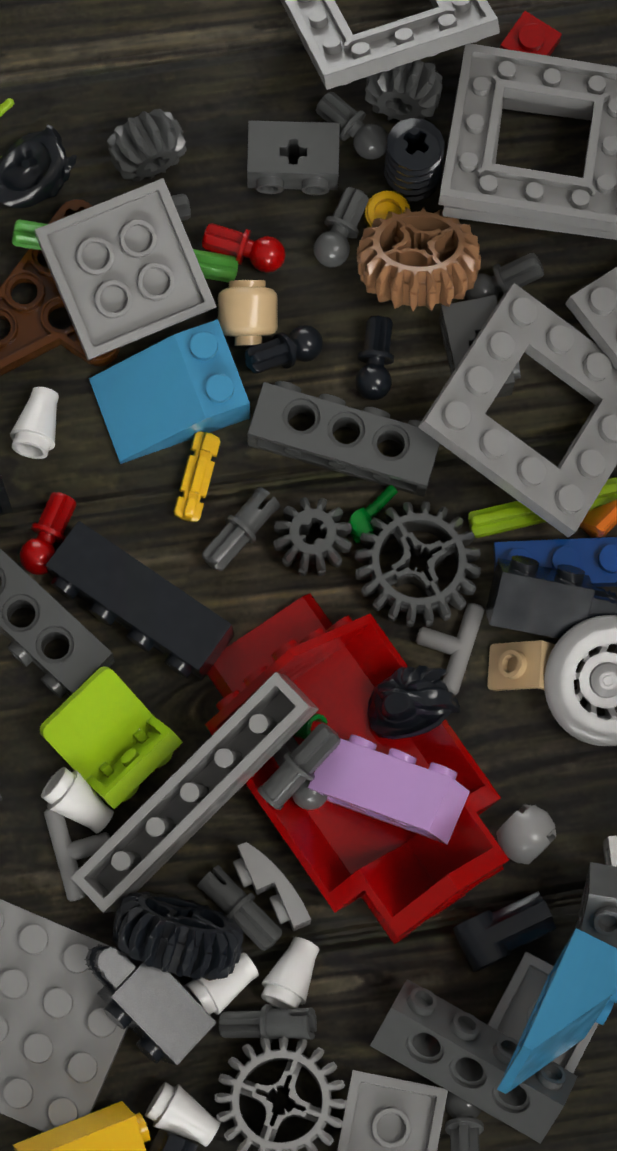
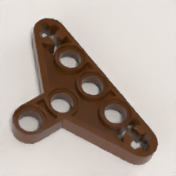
(30, 327)

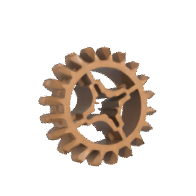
(418, 259)

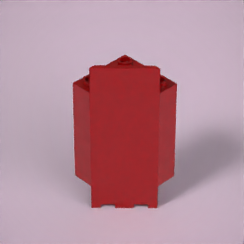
(342, 850)

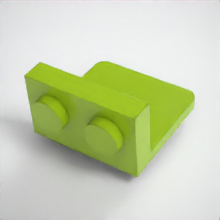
(109, 736)

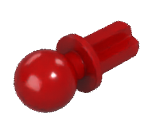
(265, 253)
(50, 529)

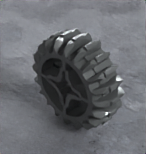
(434, 554)

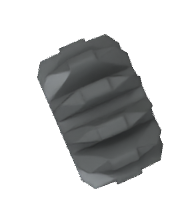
(405, 91)
(146, 145)
(323, 549)

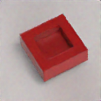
(532, 36)

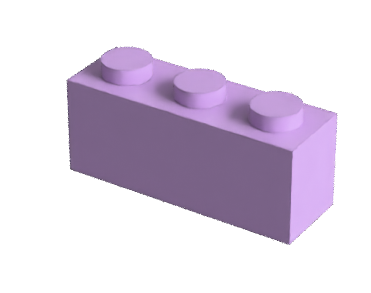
(392, 788)

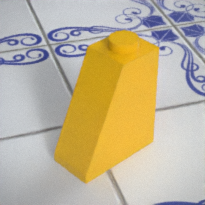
(103, 1130)

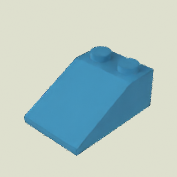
(171, 392)
(572, 999)

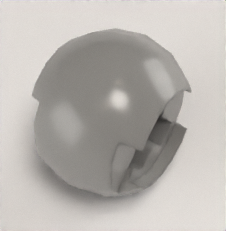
(526, 834)

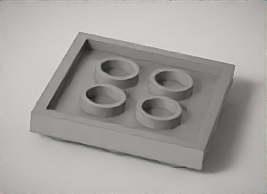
(125, 269)

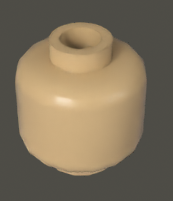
(248, 311)

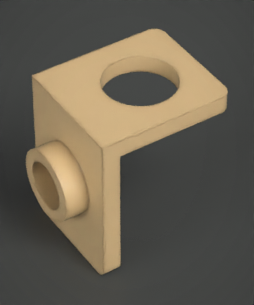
(518, 665)

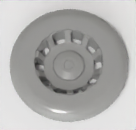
(594, 679)

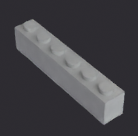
(195, 792)

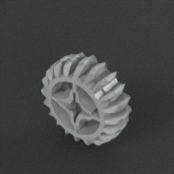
(296, 1060)

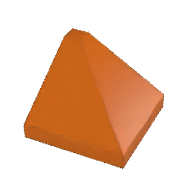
(600, 520)

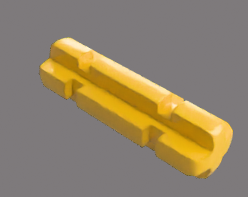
(197, 476)

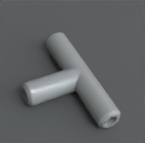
(458, 647)
(69, 852)

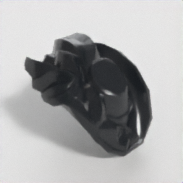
(34, 169)
(410, 703)

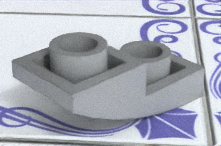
(263, 875)

